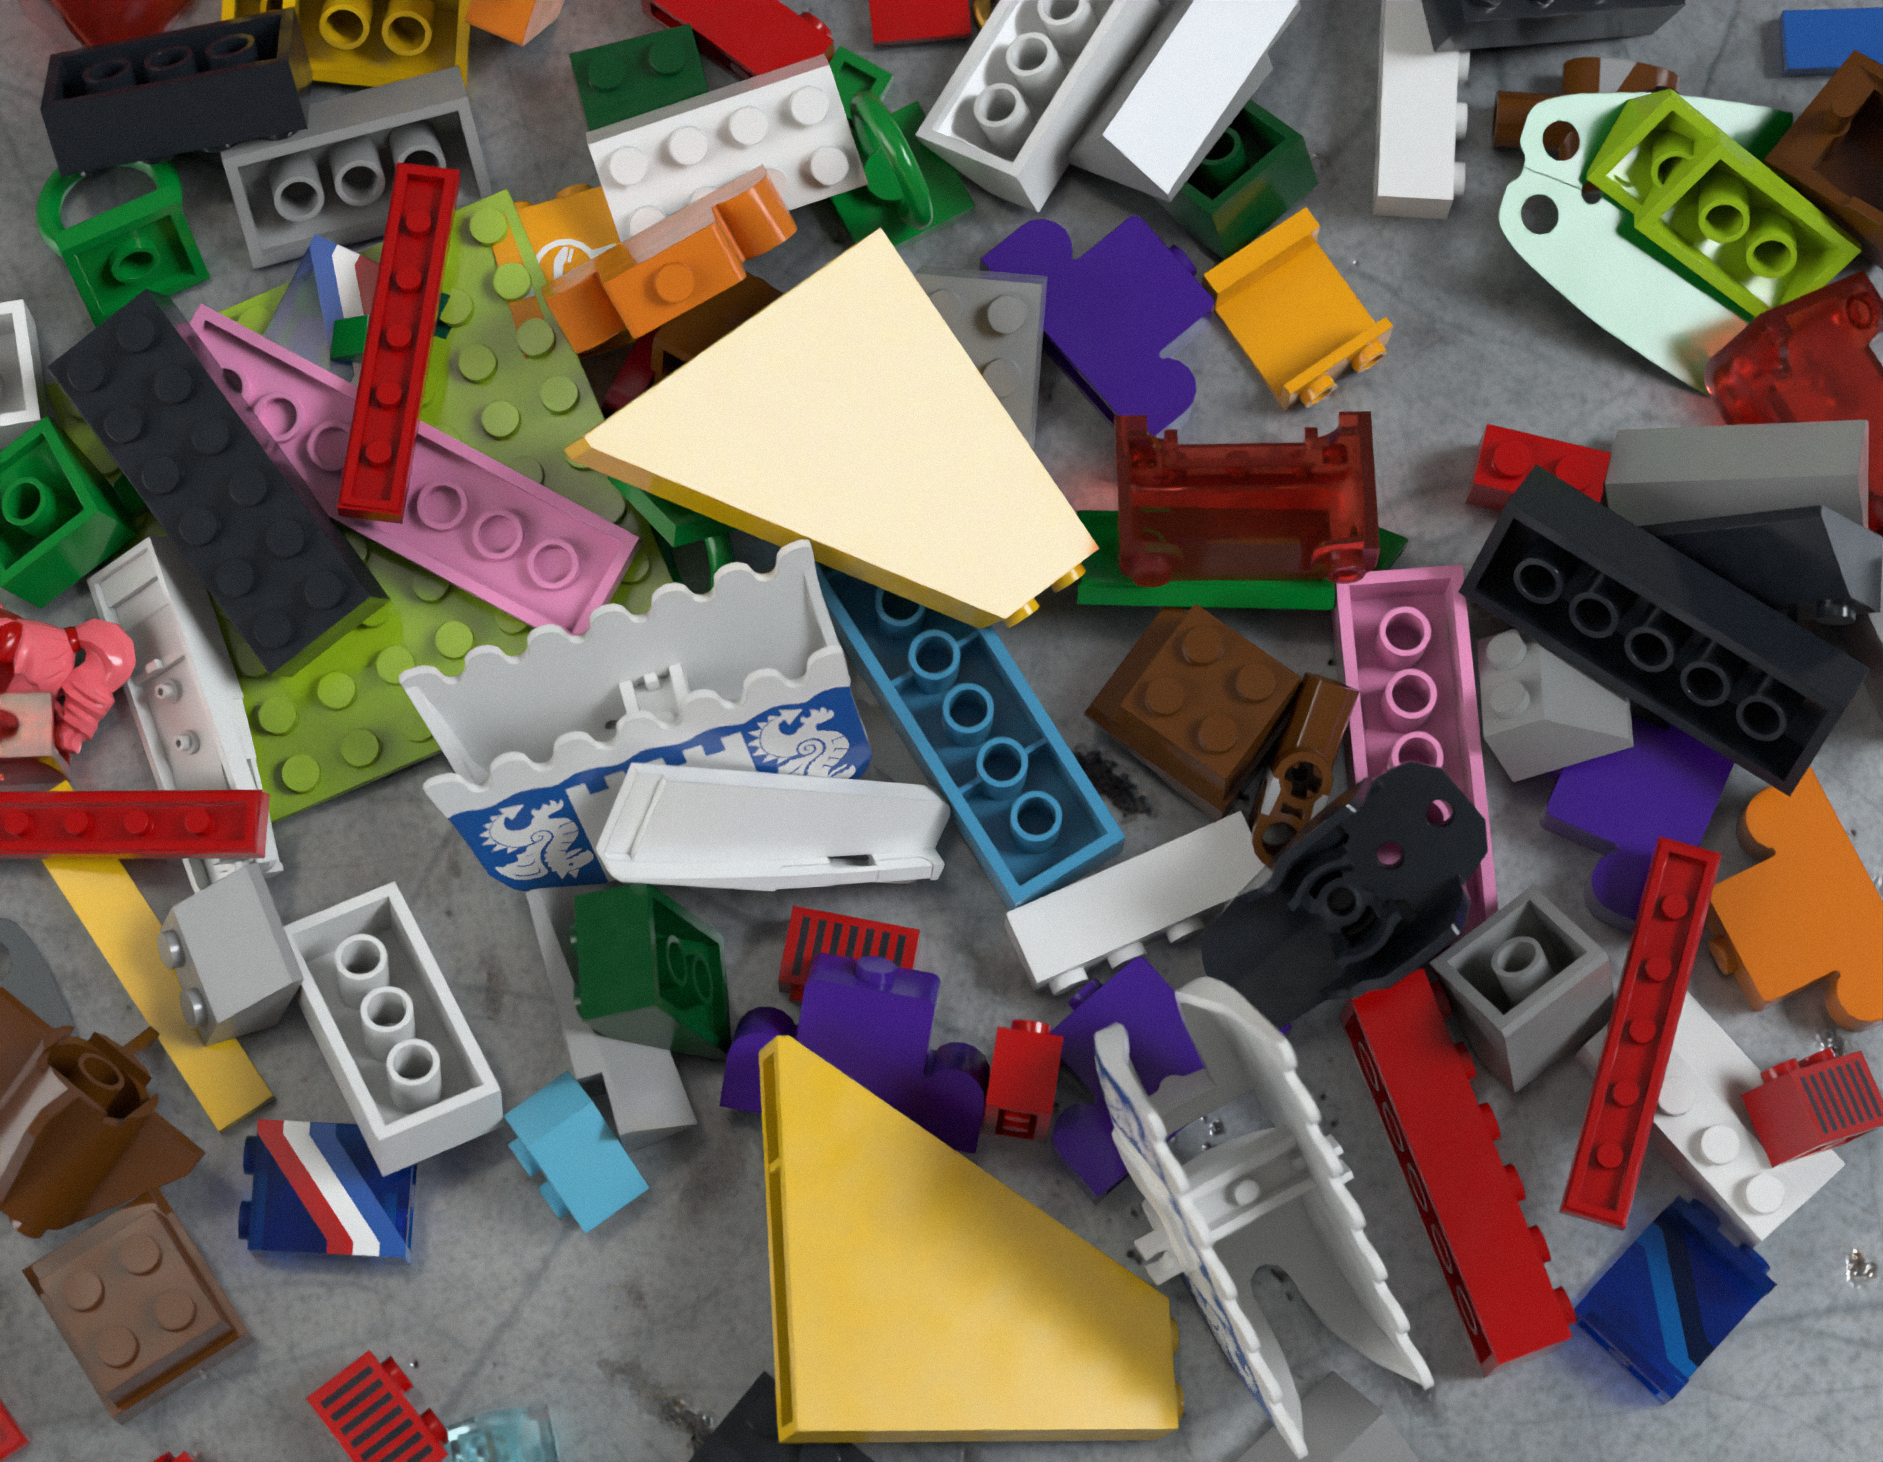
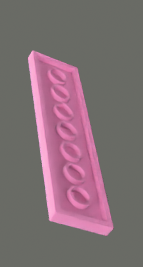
(462, 510)

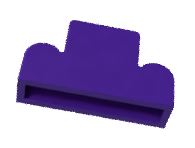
(1116, 316)
(1628, 801)
(878, 1031)
(1157, 1049)

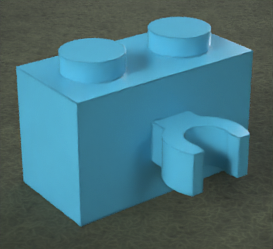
(575, 1152)

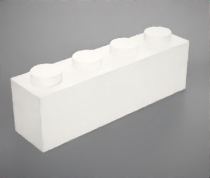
(1416, 118)
(1133, 905)

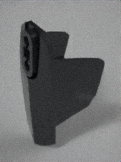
(1335, 918)

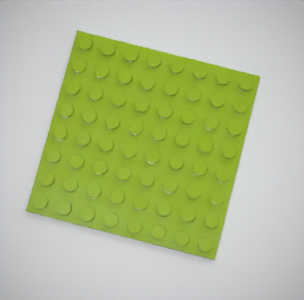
(346, 711)

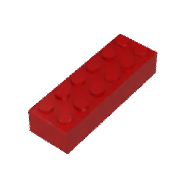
(1456, 1173)

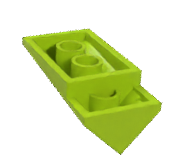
(1717, 205)

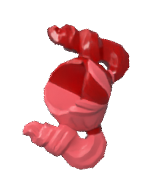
(42, 659)

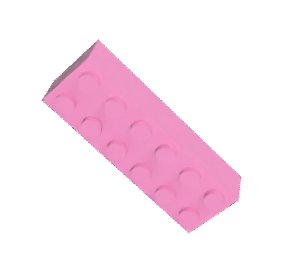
(1410, 656)

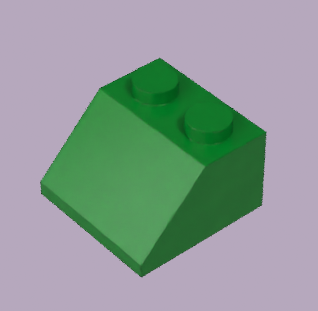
(54, 515)

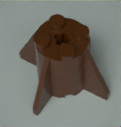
(78, 1124)

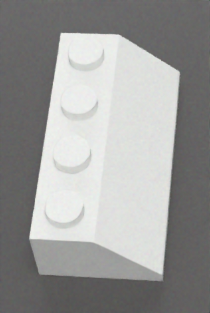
(1033, 90)
(1709, 1133)

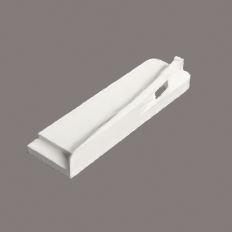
(182, 685)
(769, 829)

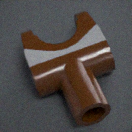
(1579, 77)
(1309, 740)

